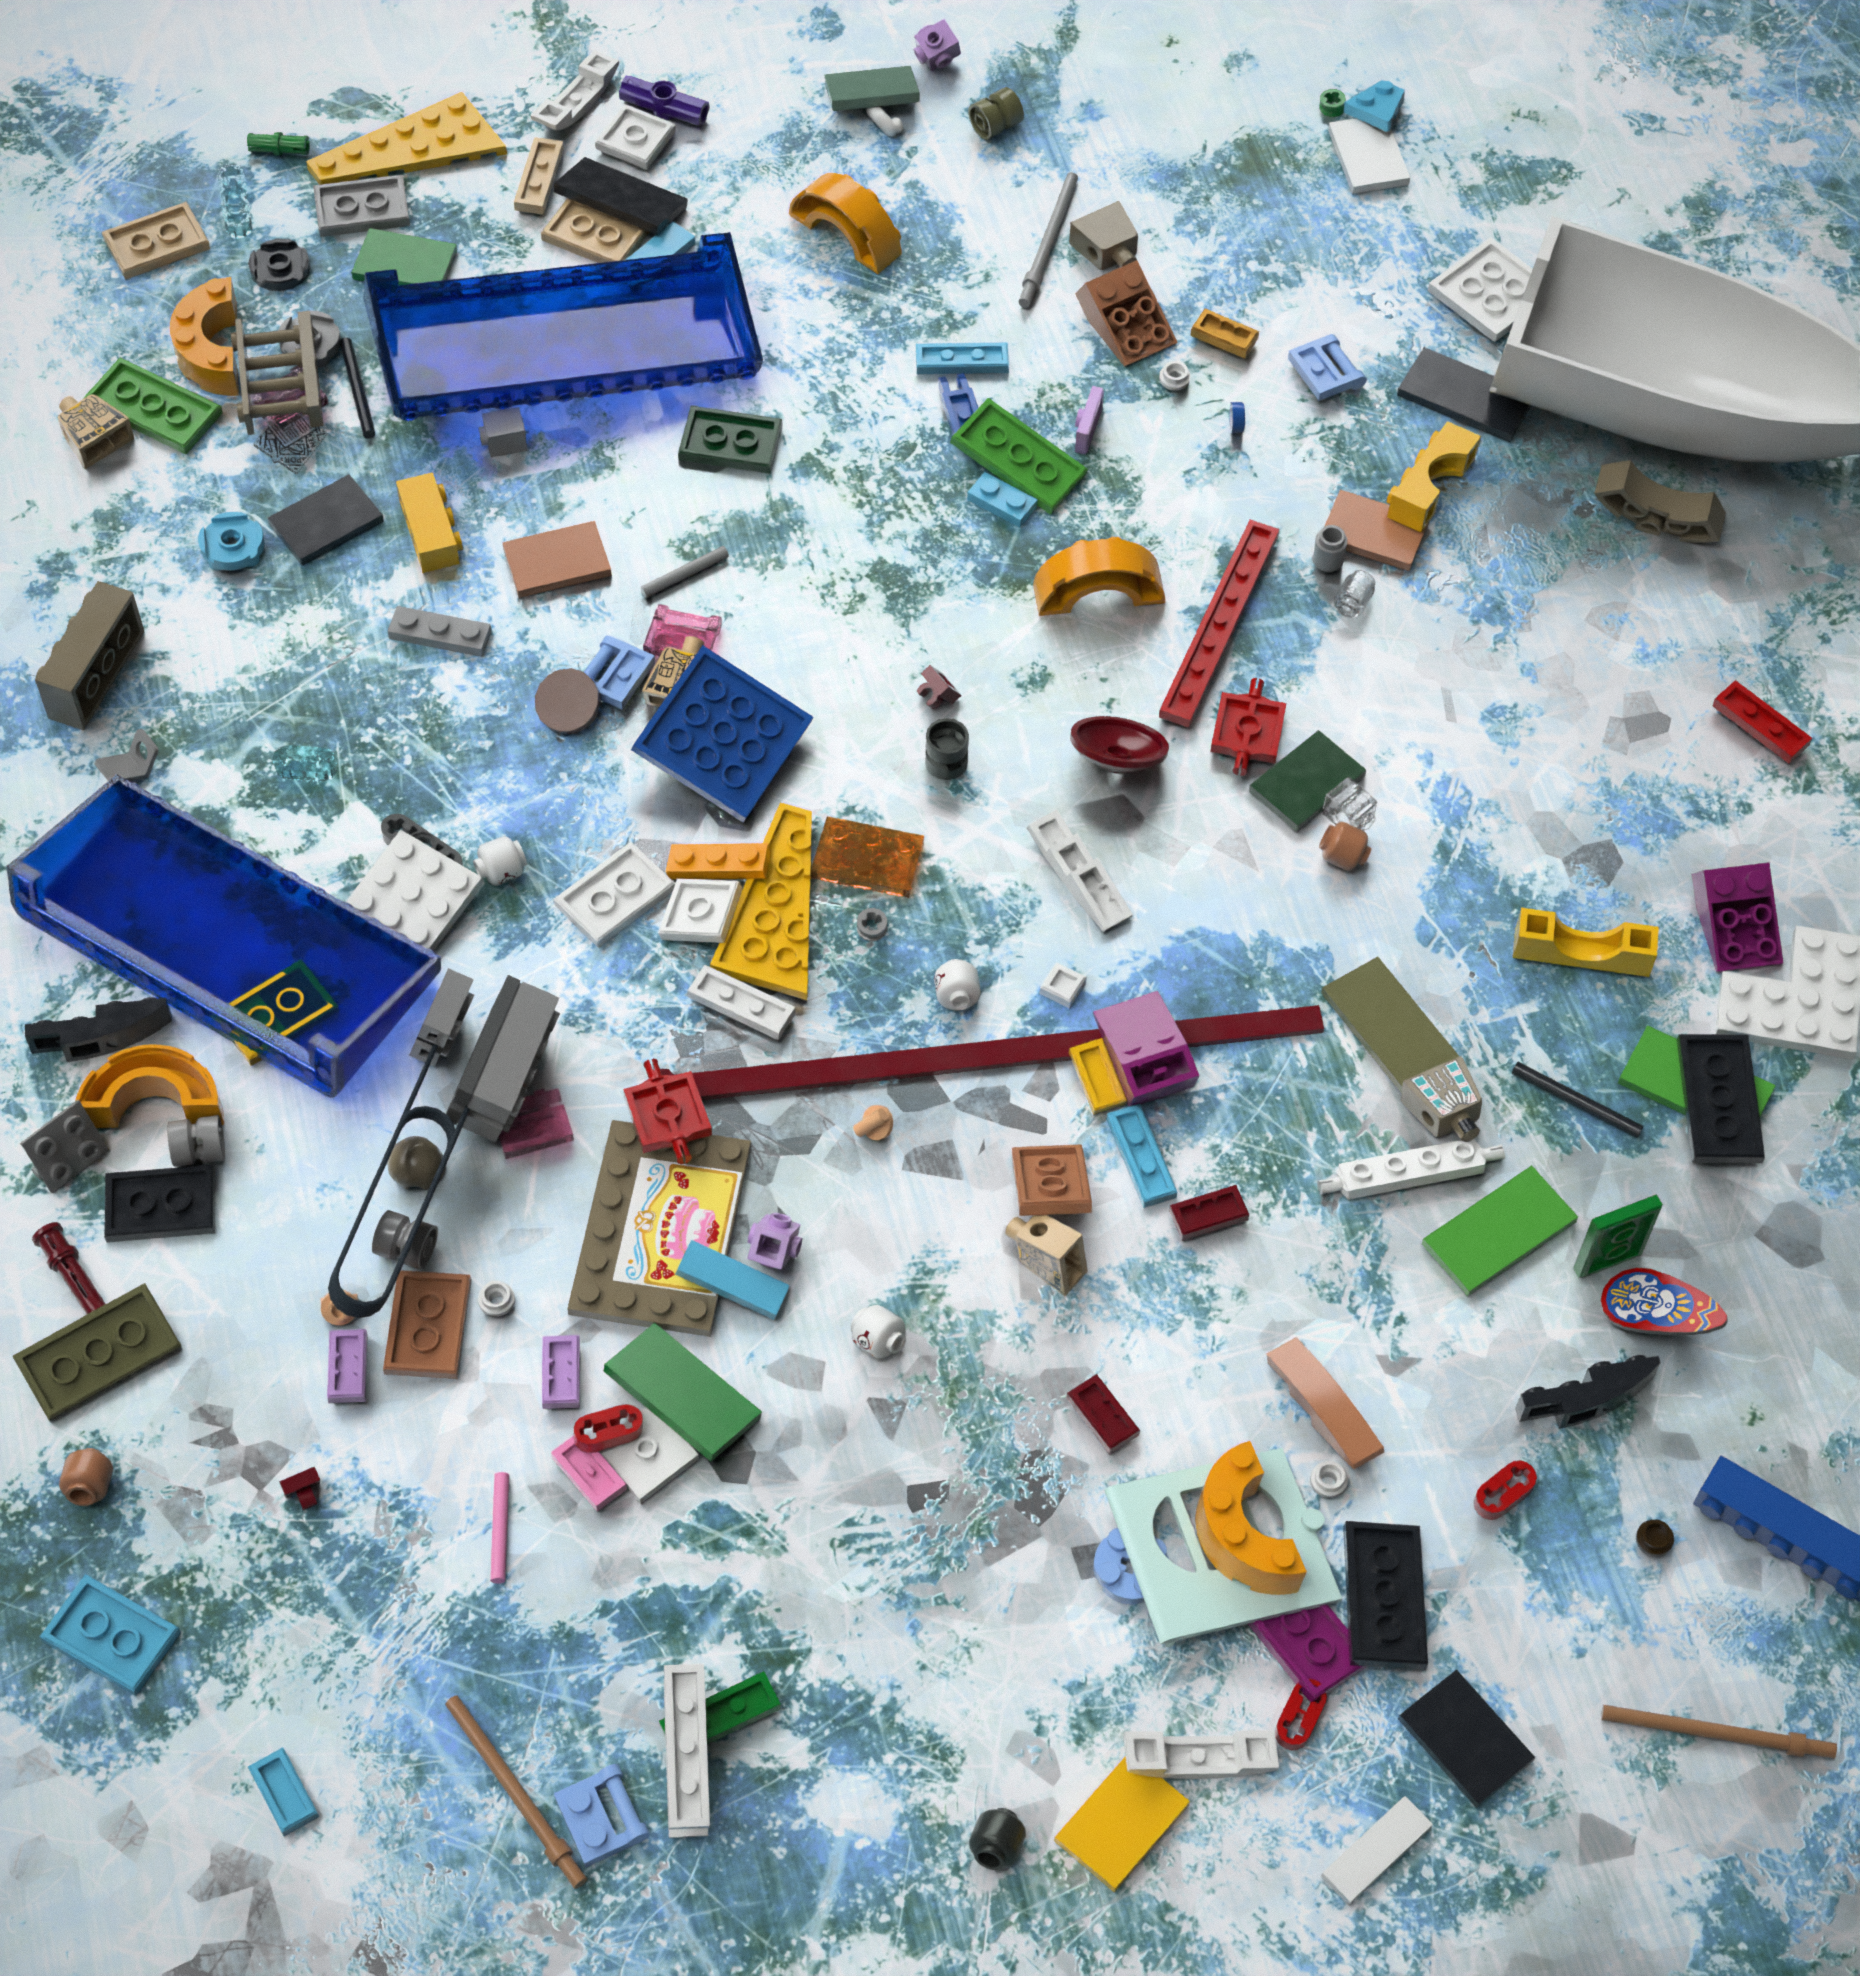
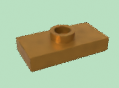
(1224, 333)

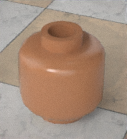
(1345, 846)
(85, 1476)

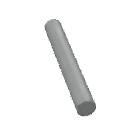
(684, 571)

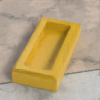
(1097, 1076)

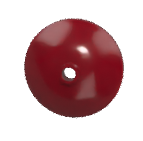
(1118, 744)

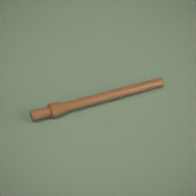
(1794, 1743)
(556, 1849)

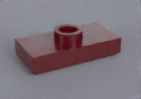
(1209, 1212)
(1103, 1414)

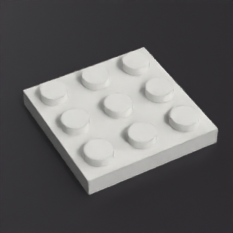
(1484, 288)
(416, 890)

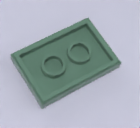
(872, 88)

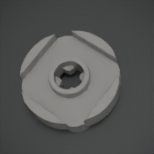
(326, 337)

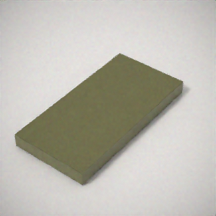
(1388, 1022)
(96, 1351)

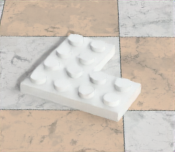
(1809, 1012)

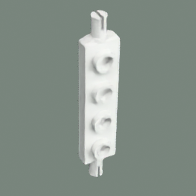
(1410, 1168)

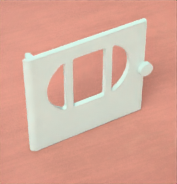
(1206, 1601)

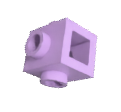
(936, 45)
(774, 1240)

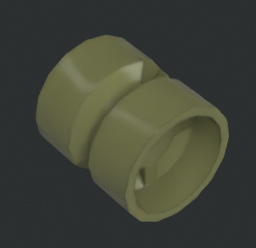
(996, 113)

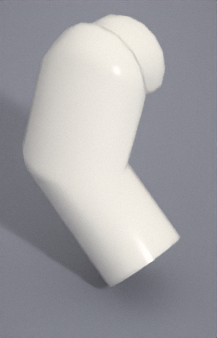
(882, 120)

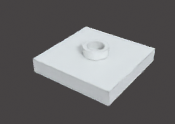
(635, 136)
(700, 910)
(651, 1458)

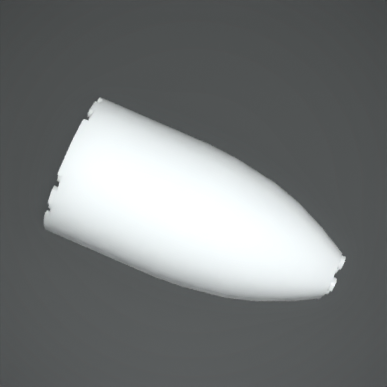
(1678, 355)

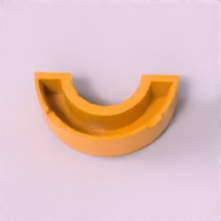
(855, 213)
(194, 324)
(1097, 567)
(147, 1073)
(1230, 1540)

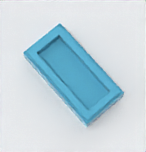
(283, 1791)

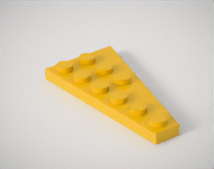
(413, 143)
(771, 920)

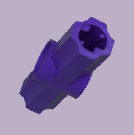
(664, 100)

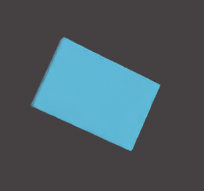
(110, 1634)

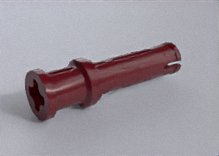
(65, 1261)

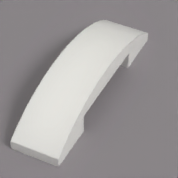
(580, 95)
(1200, 1756)

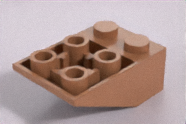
(1126, 313)

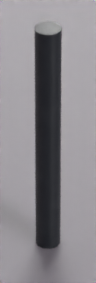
(357, 388)
(1577, 1099)

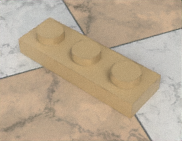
(538, 175)

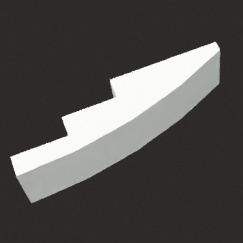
(1079, 871)

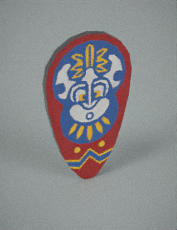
(1659, 1304)

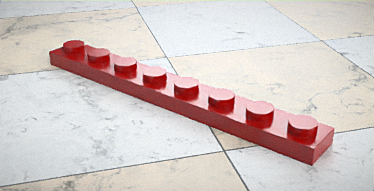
(1218, 623)

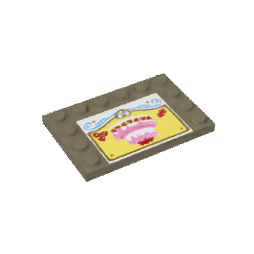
(642, 1226)

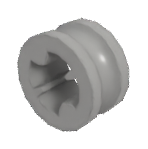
(872, 914)

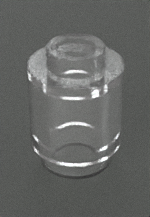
(1355, 594)

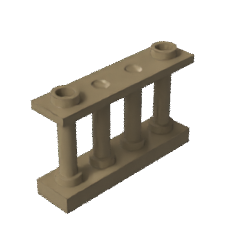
(306, 380)

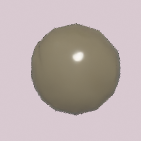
(414, 1162)

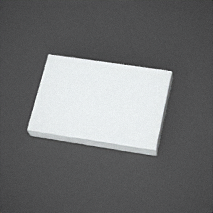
(1368, 156)
(614, 894)

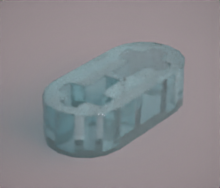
(305, 763)

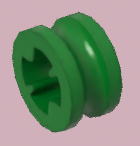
(1334, 109)

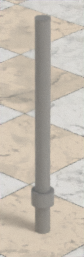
(1033, 278)

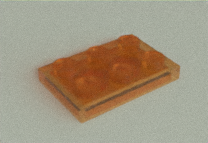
(867, 857)

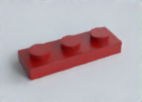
(1762, 721)

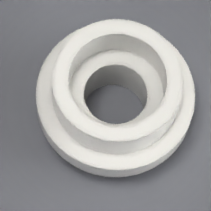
(1174, 375)
(492, 1290)
(1332, 1470)

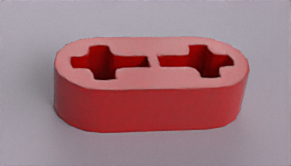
(608, 1428)
(1510, 1496)
(1292, 1710)

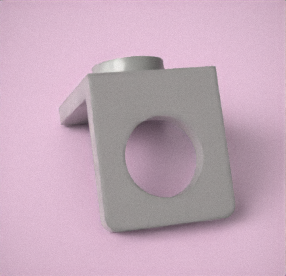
(131, 764)

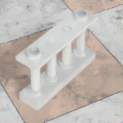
(686, 1750)

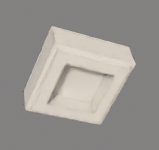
(1063, 985)

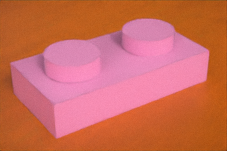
(589, 1473)

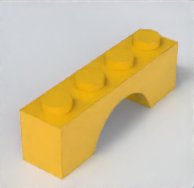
(1447, 454)
(1624, 949)

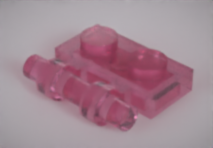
(538, 1129)

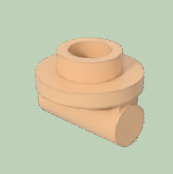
(876, 1123)
(332, 1314)

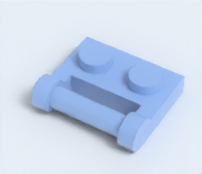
(1320, 372)
(623, 674)
(589, 1821)

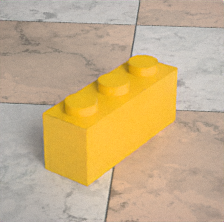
(429, 522)

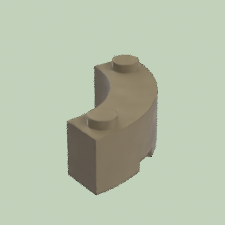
(1657, 507)

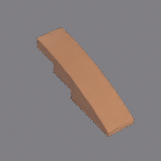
(1325, 1402)

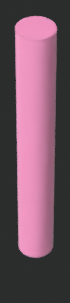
(499, 1528)

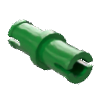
(278, 143)

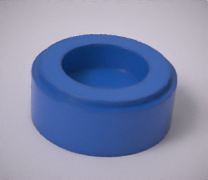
(1237, 417)

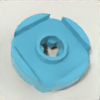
(236, 556)

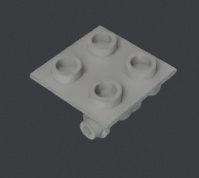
(64, 1146)

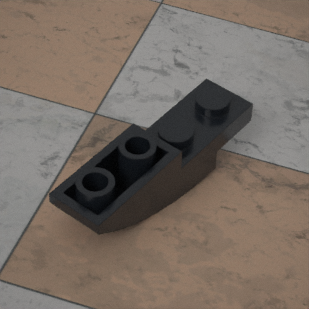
(113, 1029)
(1601, 1391)

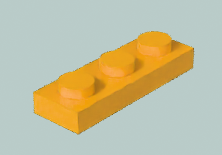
(718, 861)

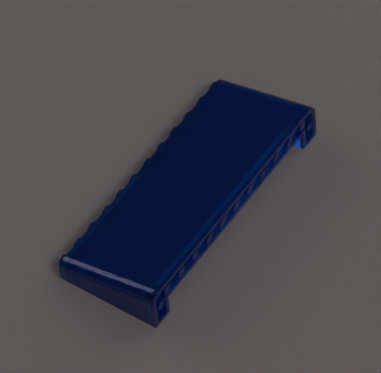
(562, 331)
(213, 920)

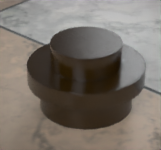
(1654, 1538)

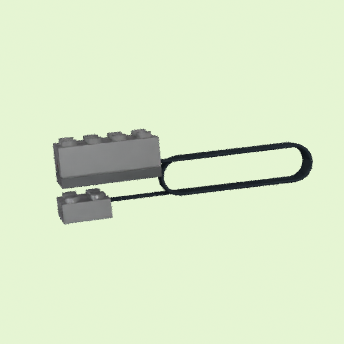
(485, 1097)

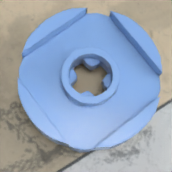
(1113, 1575)

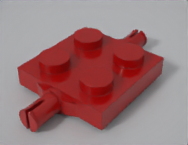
(1248, 727)
(667, 1111)

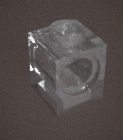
(1351, 805)

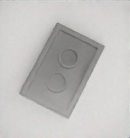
(361, 205)

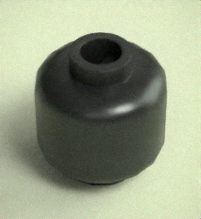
(997, 1838)

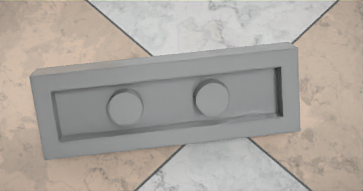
(439, 631)

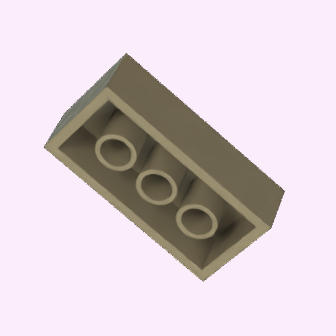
(89, 655)

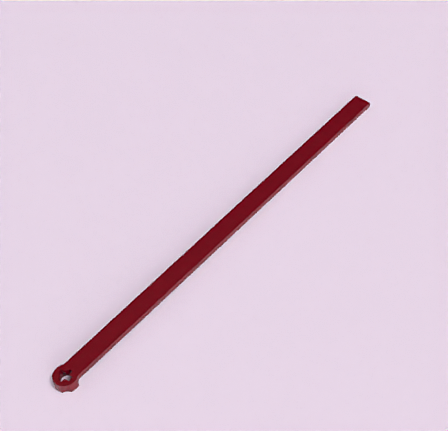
(984, 1055)

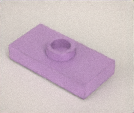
(1088, 419)
(347, 1366)
(561, 1371)

